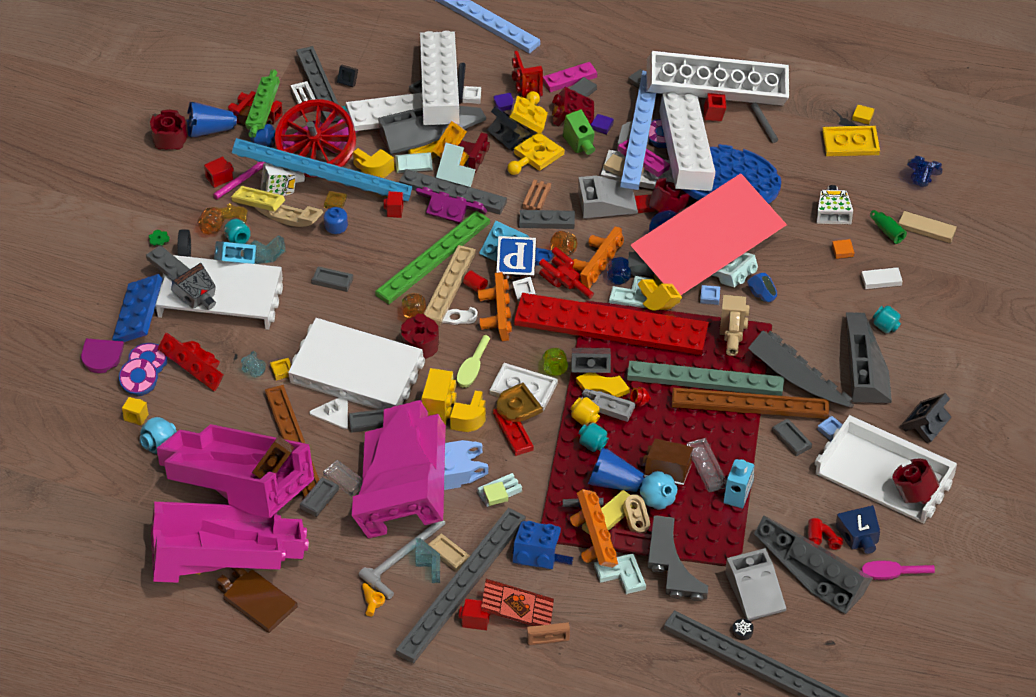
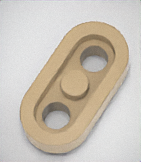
(637, 515)

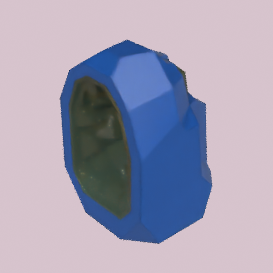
(762, 287)

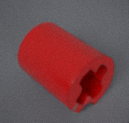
(475, 281)

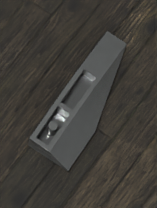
(407, 130)
(867, 366)
(795, 368)
(814, 566)

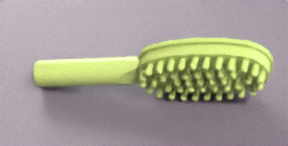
(471, 366)

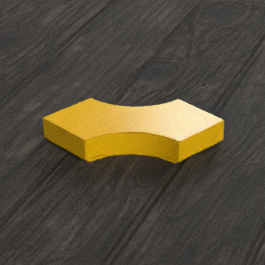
(609, 385)

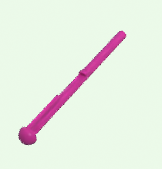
(218, 194)

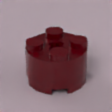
(168, 130)
(667, 197)
(421, 333)
(916, 481)

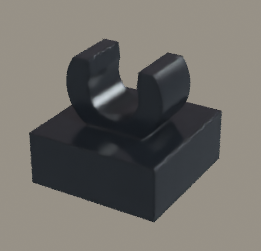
(347, 75)

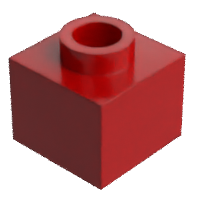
(394, 204)

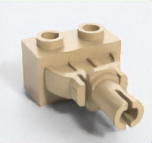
(733, 321)

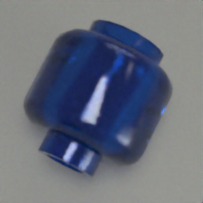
(618, 270)

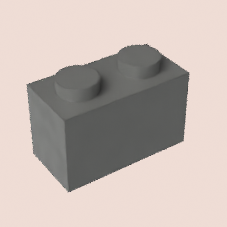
(591, 360)

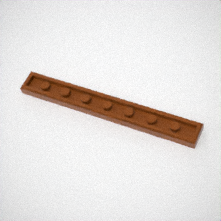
(750, 403)
(287, 423)

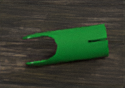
(889, 226)

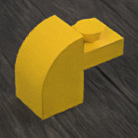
(378, 164)
(659, 297)
(469, 417)

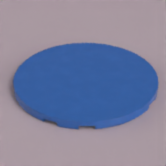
(732, 162)

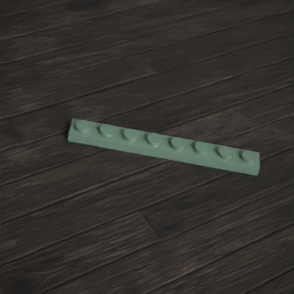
(705, 378)

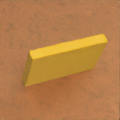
(851, 141)

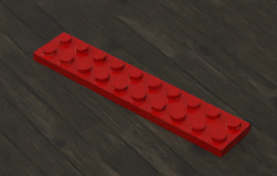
(611, 323)

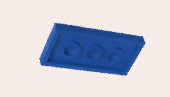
(137, 308)

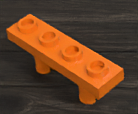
(598, 263)
(501, 319)
(600, 536)

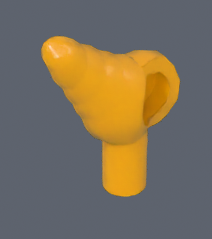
(373, 599)

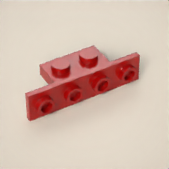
(193, 359)

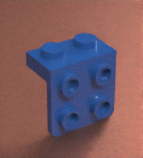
(536, 544)

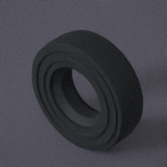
(184, 243)

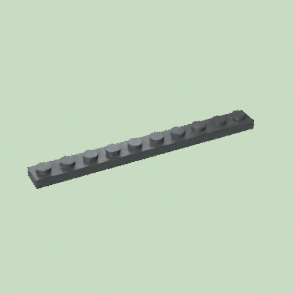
(460, 586)
(747, 658)

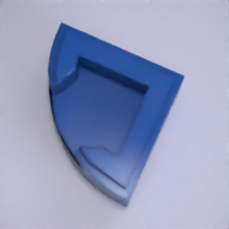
(543, 254)

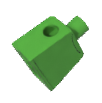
(579, 132)

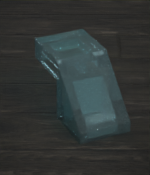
(269, 252)
(428, 557)

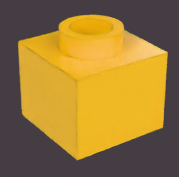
(135, 411)

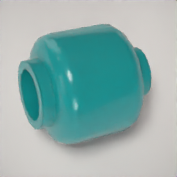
(237, 231)
(887, 319)
(593, 437)

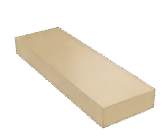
(927, 227)

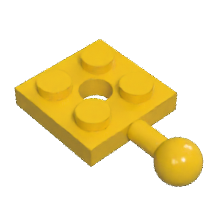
(527, 113)
(527, 152)

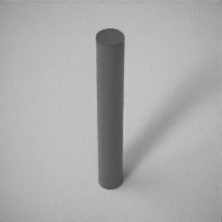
(764, 122)

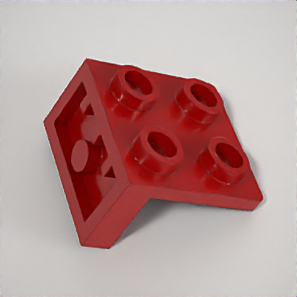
(526, 78)

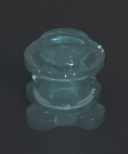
(253, 364)

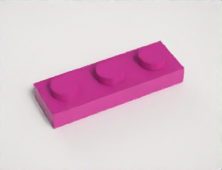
(569, 76)
(652, 162)

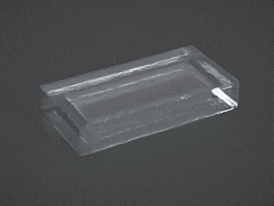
(344, 477)

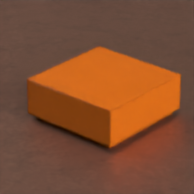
(843, 248)

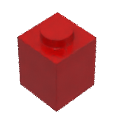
(714, 107)
(218, 172)
(472, 616)

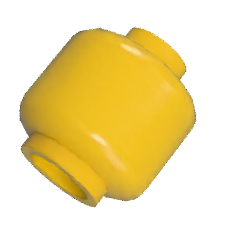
(585, 411)

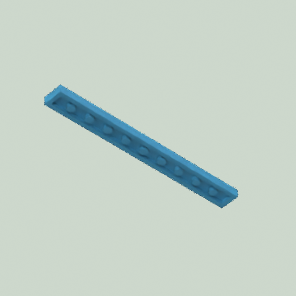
(318, 168)

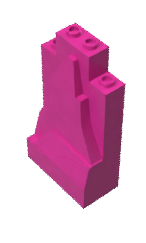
(225, 461)
(402, 469)
(217, 536)

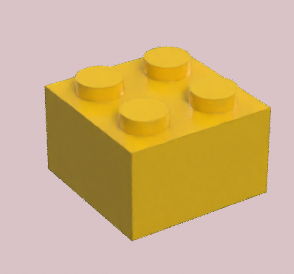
(439, 393)

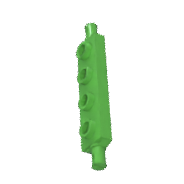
(262, 103)

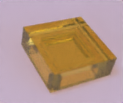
(335, 199)

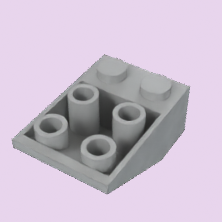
(604, 197)
(755, 584)

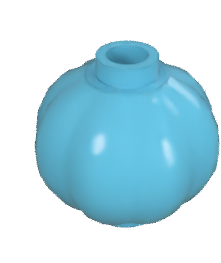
(155, 432)
(658, 490)

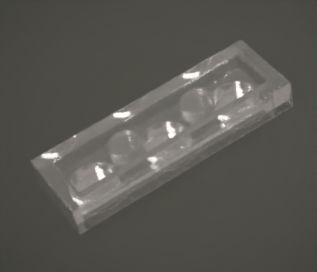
(707, 465)

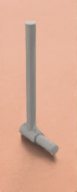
(372, 576)

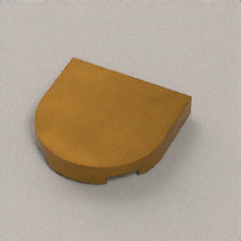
(518, 404)

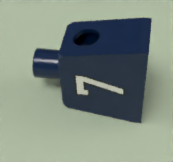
(859, 528)

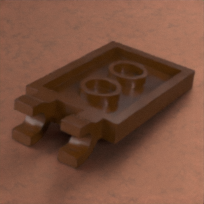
(256, 598)

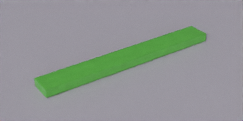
(432, 257)

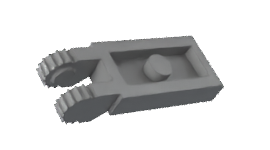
(610, 404)

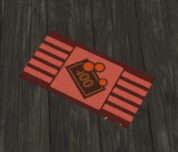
(516, 604)

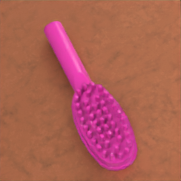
(891, 570)

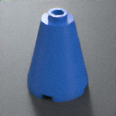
(208, 119)
(615, 473)

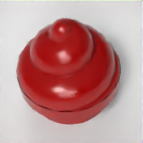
(639, 396)

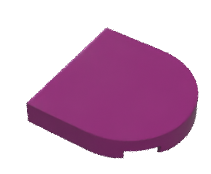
(101, 354)

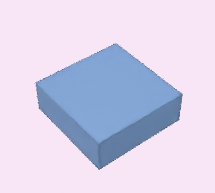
(710, 295)
(829, 426)

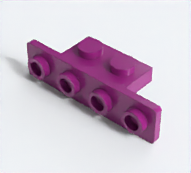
(447, 207)

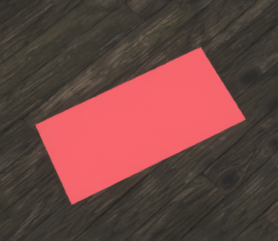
(708, 234)

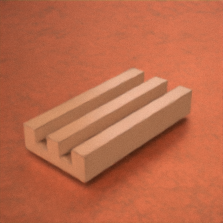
(539, 186)
(548, 633)

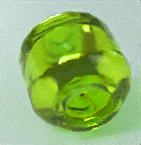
(554, 361)

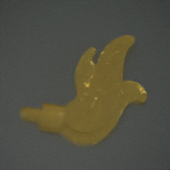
(234, 211)

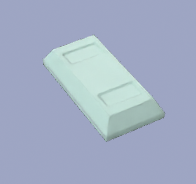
(413, 162)

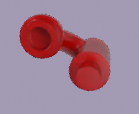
(815, 530)

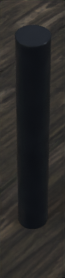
(461, 77)

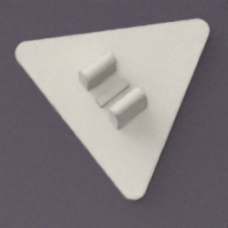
(333, 412)

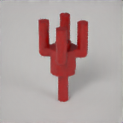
(564, 273)

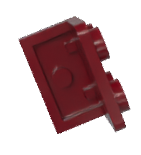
(570, 101)
(476, 151)

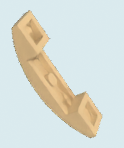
(293, 216)

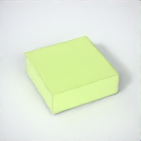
(495, 493)

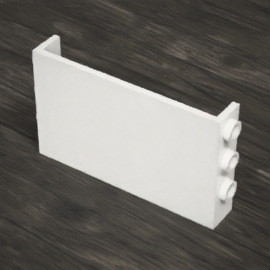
(239, 291)
(356, 365)
(865, 461)

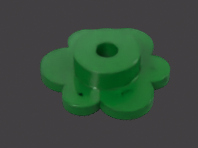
(159, 238)

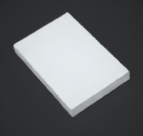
(538, 384)

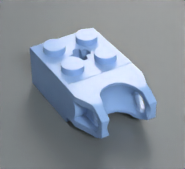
(458, 464)

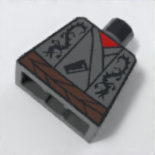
(195, 287)

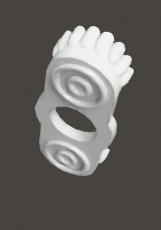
(466, 317)

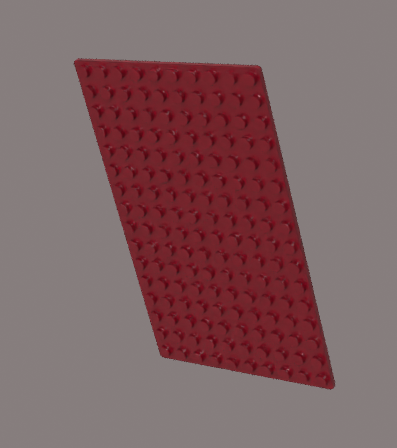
(703, 525)

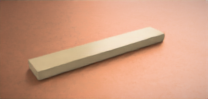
(449, 283)

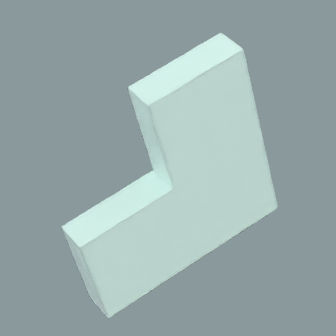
(450, 166)
(628, 297)
(626, 570)

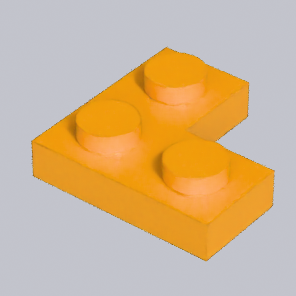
(452, 135)

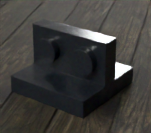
(507, 129)
(928, 417)

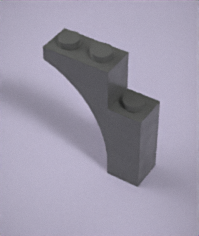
(665, 557)

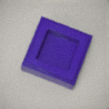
(504, 101)
(602, 123)

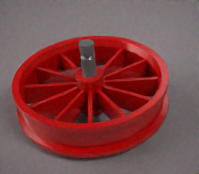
(315, 137)

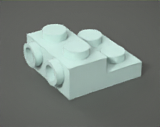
(737, 270)

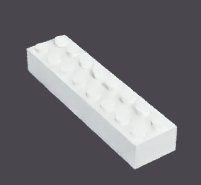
(703, 75)
(439, 78)
(687, 142)

